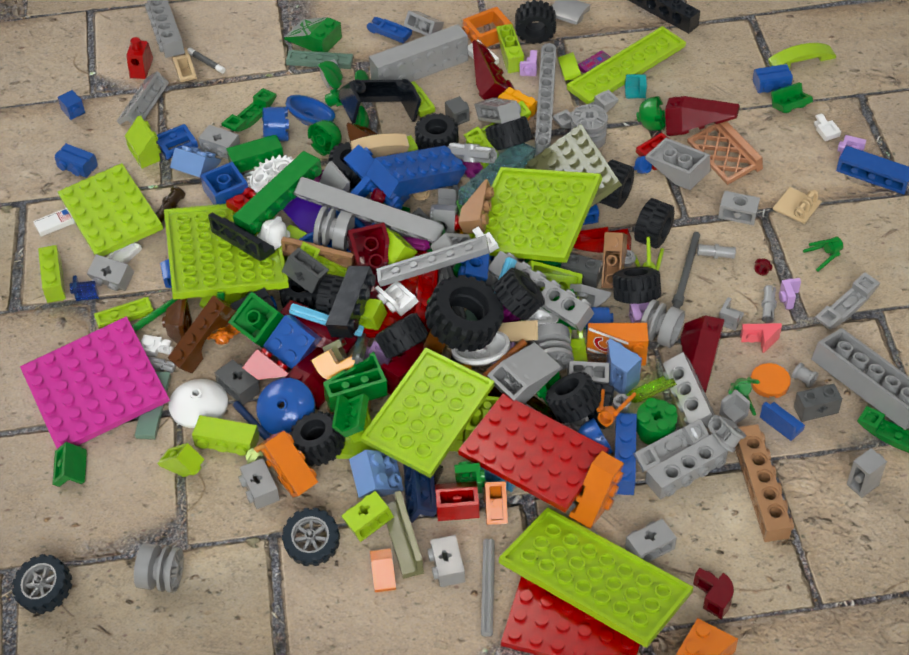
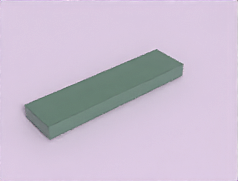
(312, 58)
(149, 422)

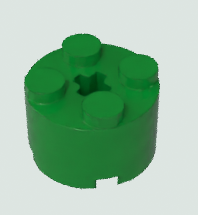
(655, 420)

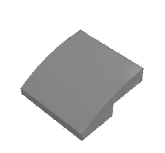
(570, 10)
(334, 177)

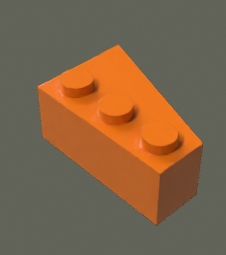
(288, 463)
(598, 490)
(707, 640)

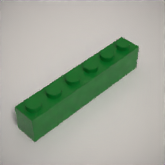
(277, 193)

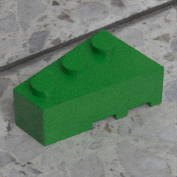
(362, 378)

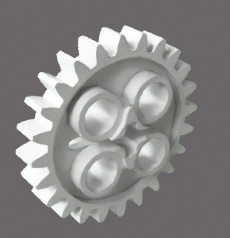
(267, 171)

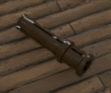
(170, 201)

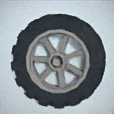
(319, 555)
(29, 577)

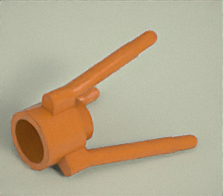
(608, 413)

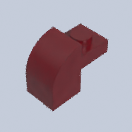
(719, 592)

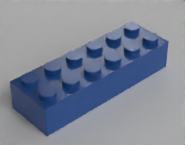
(416, 171)

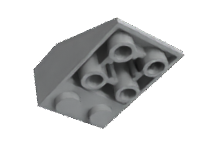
(524, 373)

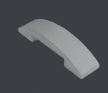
(605, 100)
(849, 302)
(671, 445)

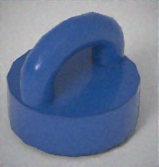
(642, 165)

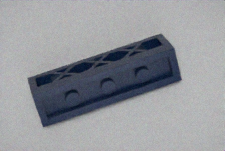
(419, 494)

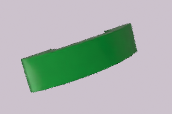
(252, 113)
(884, 430)

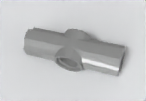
(473, 152)

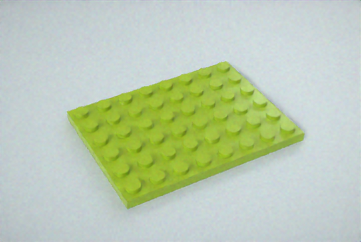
(208, 264)

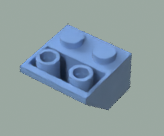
(193, 160)
(623, 367)
(376, 473)

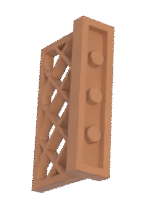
(736, 144)

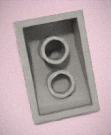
(680, 162)

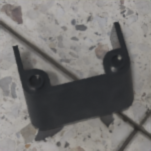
(379, 91)

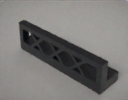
(240, 237)

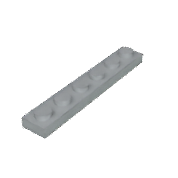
(433, 261)

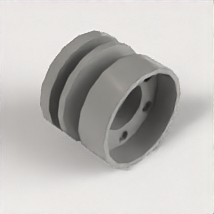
(593, 120)
(330, 228)
(663, 324)
(555, 341)
(158, 567)

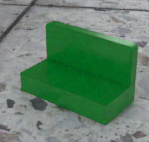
(69, 464)

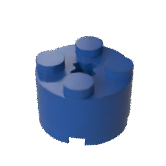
(275, 122)

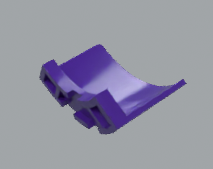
(303, 213)

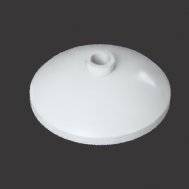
(487, 355)
(187, 407)

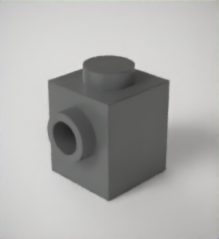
(457, 109)

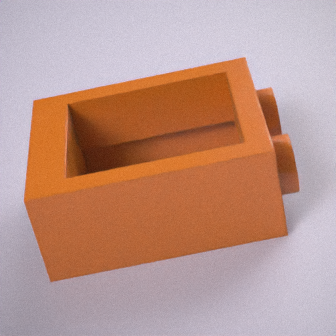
(481, 19)

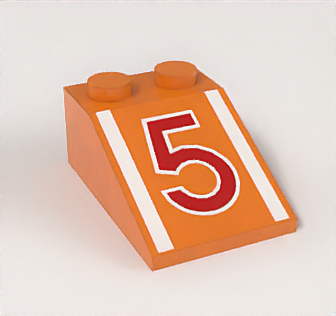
(631, 335)

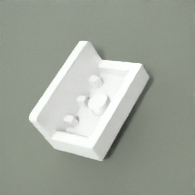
(397, 298)

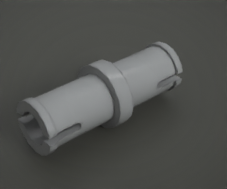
(716, 251)
(768, 304)

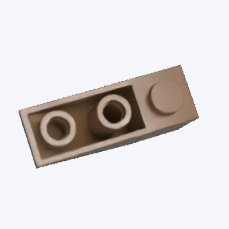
(476, 209)
(613, 256)

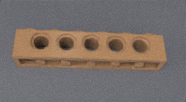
(751, 452)

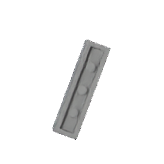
(144, 98)

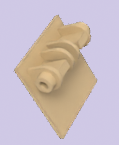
(798, 204)

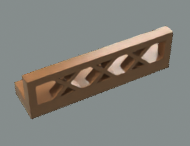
(340, 257)

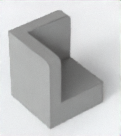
(731, 316)
(735, 407)

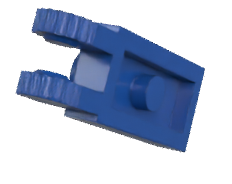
(389, 29)

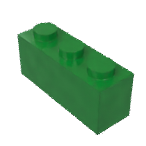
(251, 153)

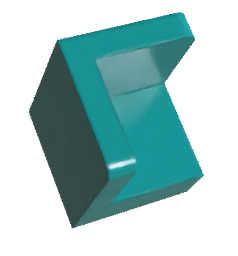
(635, 86)

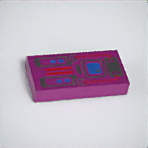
(593, 61)

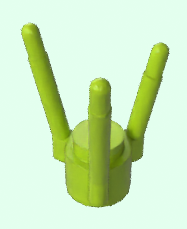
(650, 264)

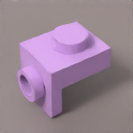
(788, 290)

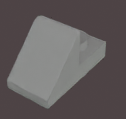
(447, 196)
(591, 294)

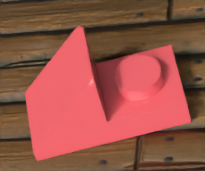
(763, 333)

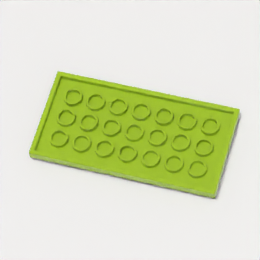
(596, 576)

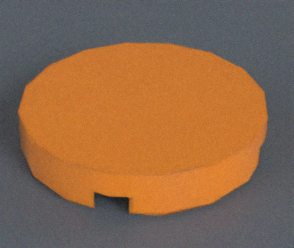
(773, 380)

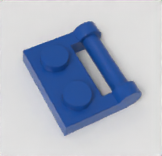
(175, 137)

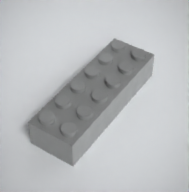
(421, 56)
(865, 374)

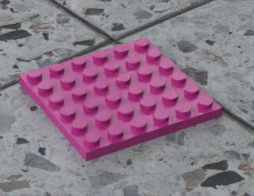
(94, 384)

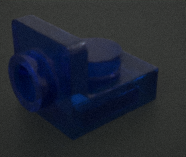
(83, 290)

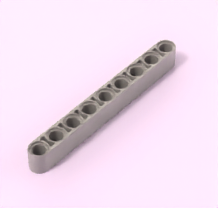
(545, 98)
(368, 210)

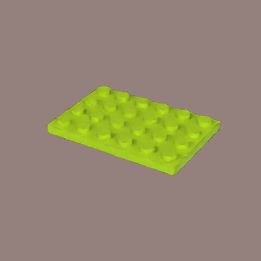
(110, 210)
(427, 412)

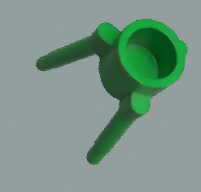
(830, 246)
(744, 387)

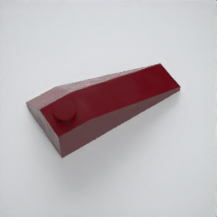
(487, 73)

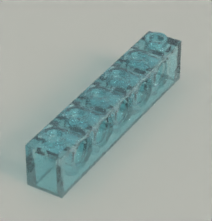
(512, 158)

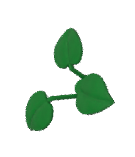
(334, 76)

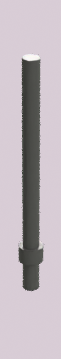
(678, 298)

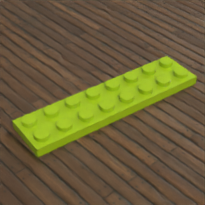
(632, 60)

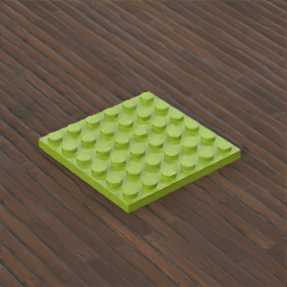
(539, 211)

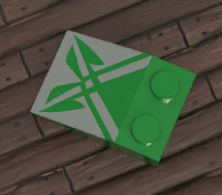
(316, 34)

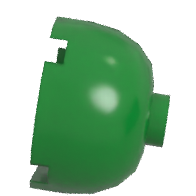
(651, 114)
(324, 136)

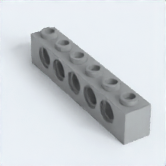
(164, 27)
(576, 318)

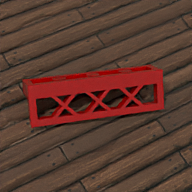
(425, 286)

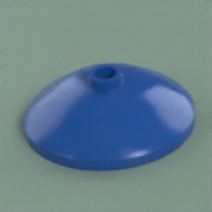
(309, 109)
(297, 400)

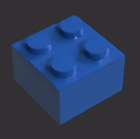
(223, 183)
(292, 341)

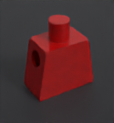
(139, 58)

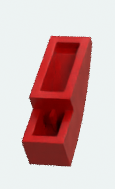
(593, 239)

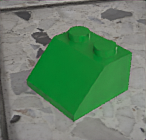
(256, 319)

